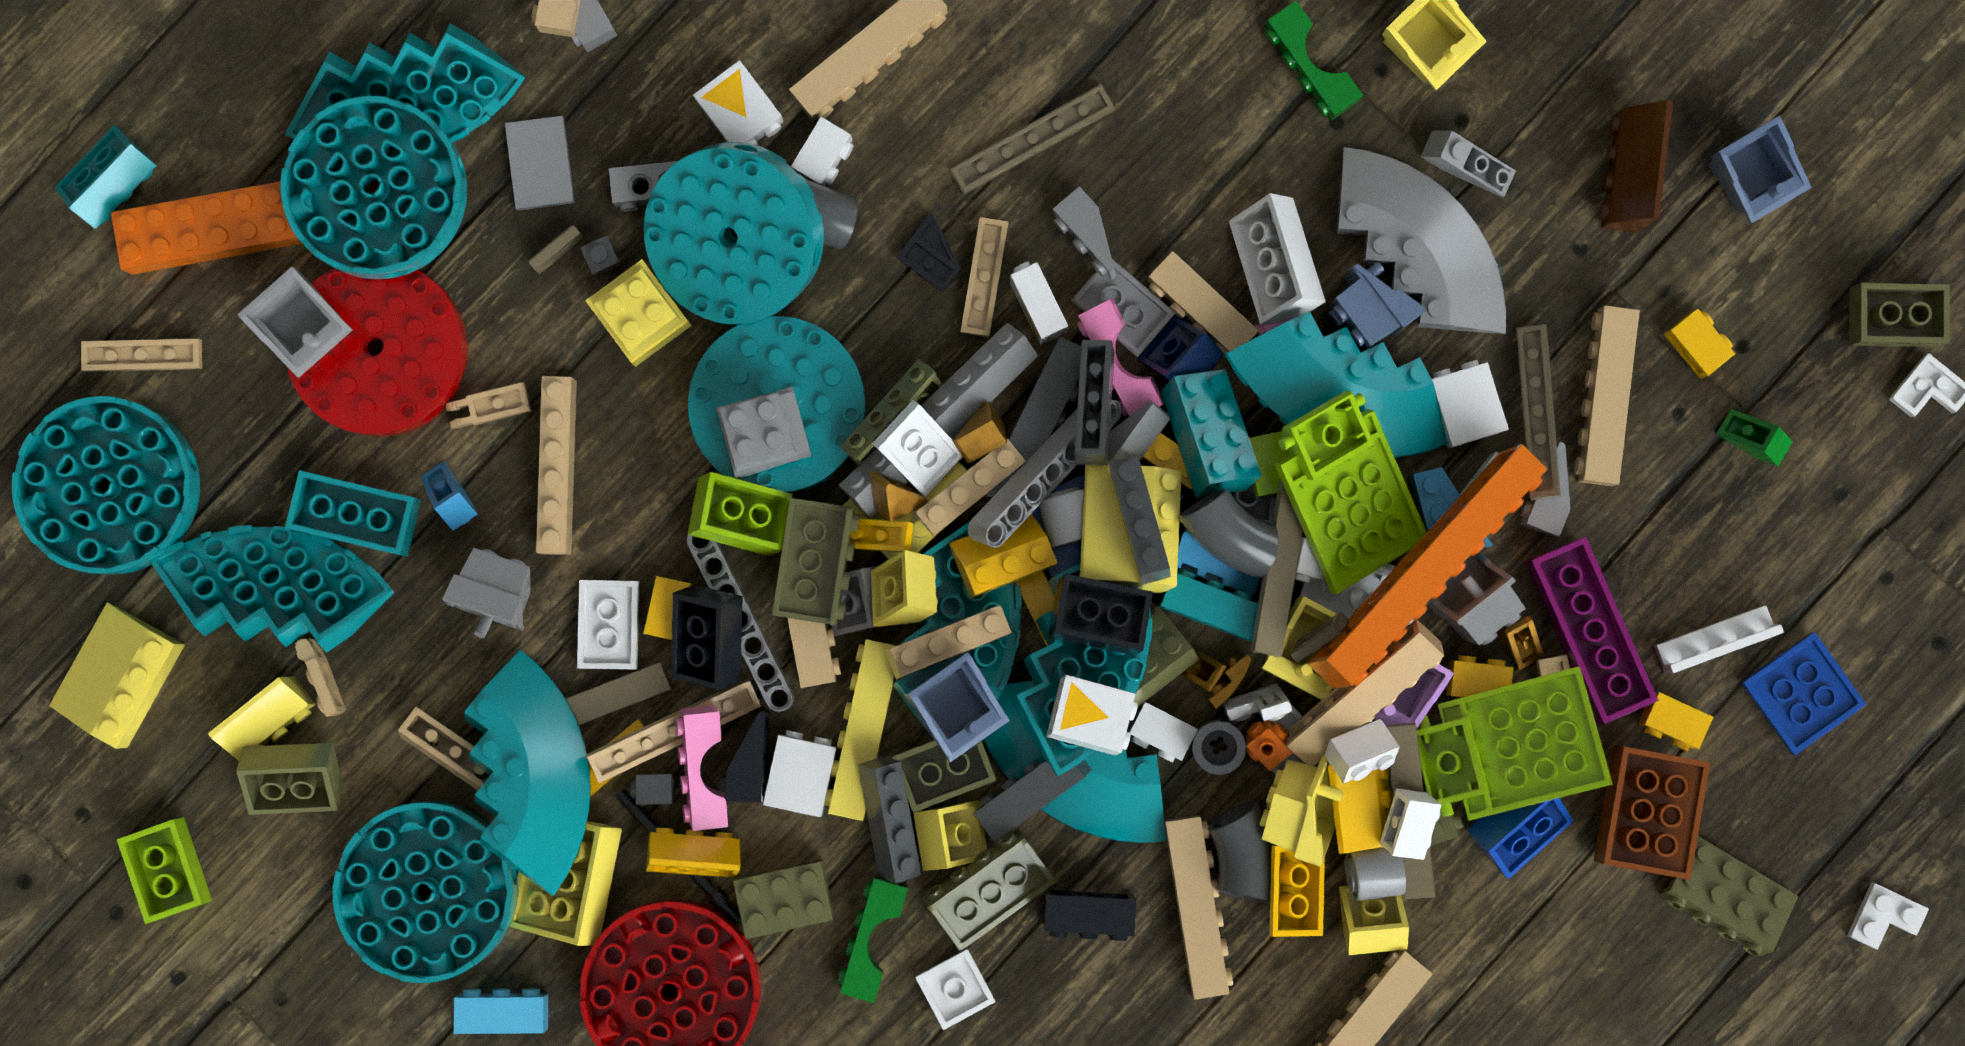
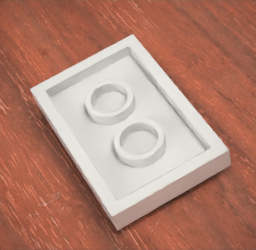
(918, 448)
(608, 624)

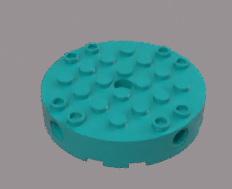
(417, 196)
(699, 256)
(767, 359)
(62, 478)
(381, 900)

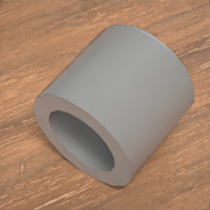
(1063, 516)
(1374, 874)

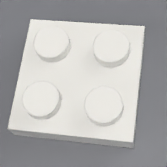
(955, 989)

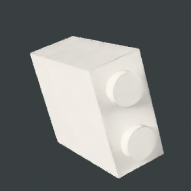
(1469, 403)
(800, 774)

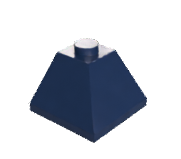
(1180, 350)

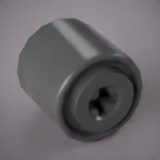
(1225, 760)

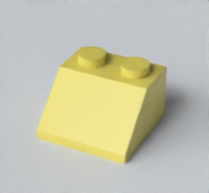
(904, 589)
(949, 835)
(1373, 924)

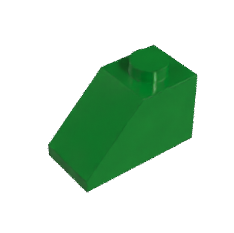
(1755, 437)

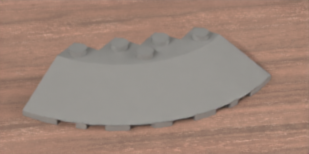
(1425, 239)

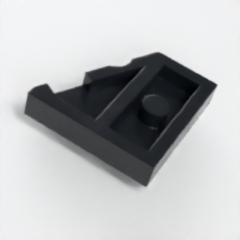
(931, 255)

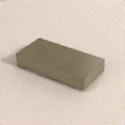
(556, 249)
(1319, 637)

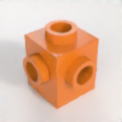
(1267, 743)

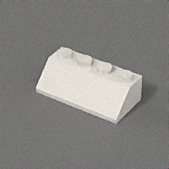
(1276, 259)

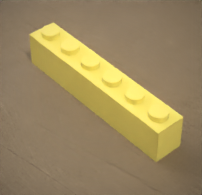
(864, 729)

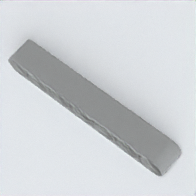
(1030, 484)
(751, 629)

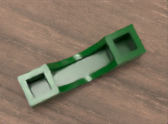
(1332, 91)
(863, 975)

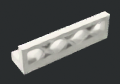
(1716, 639)

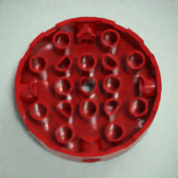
(412, 374)
(679, 946)

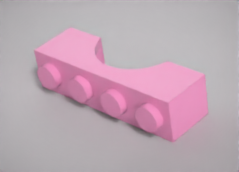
(1105, 323)
(699, 732)

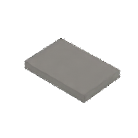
(539, 163)
(1140, 308)

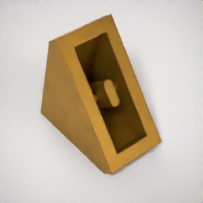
(981, 434)
(894, 497)
(1521, 642)
(1204, 671)

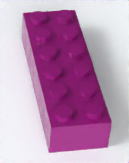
(1591, 629)

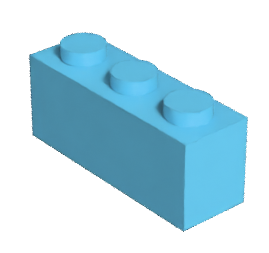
(500, 1012)

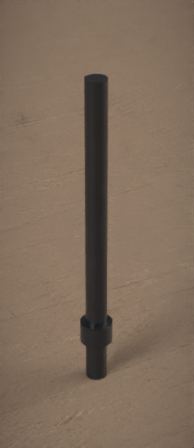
(718, 898)

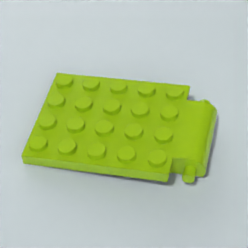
(1347, 490)
(1514, 746)

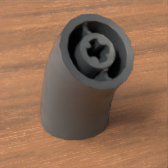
(837, 213)
(1232, 533)
(1242, 853)

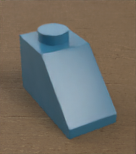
(448, 496)

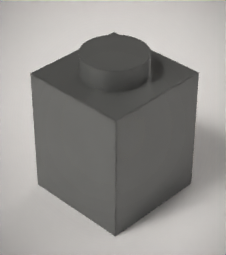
(601, 257)
(653, 788)

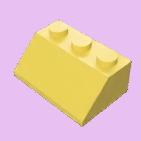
(264, 716)

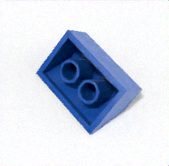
(1519, 834)

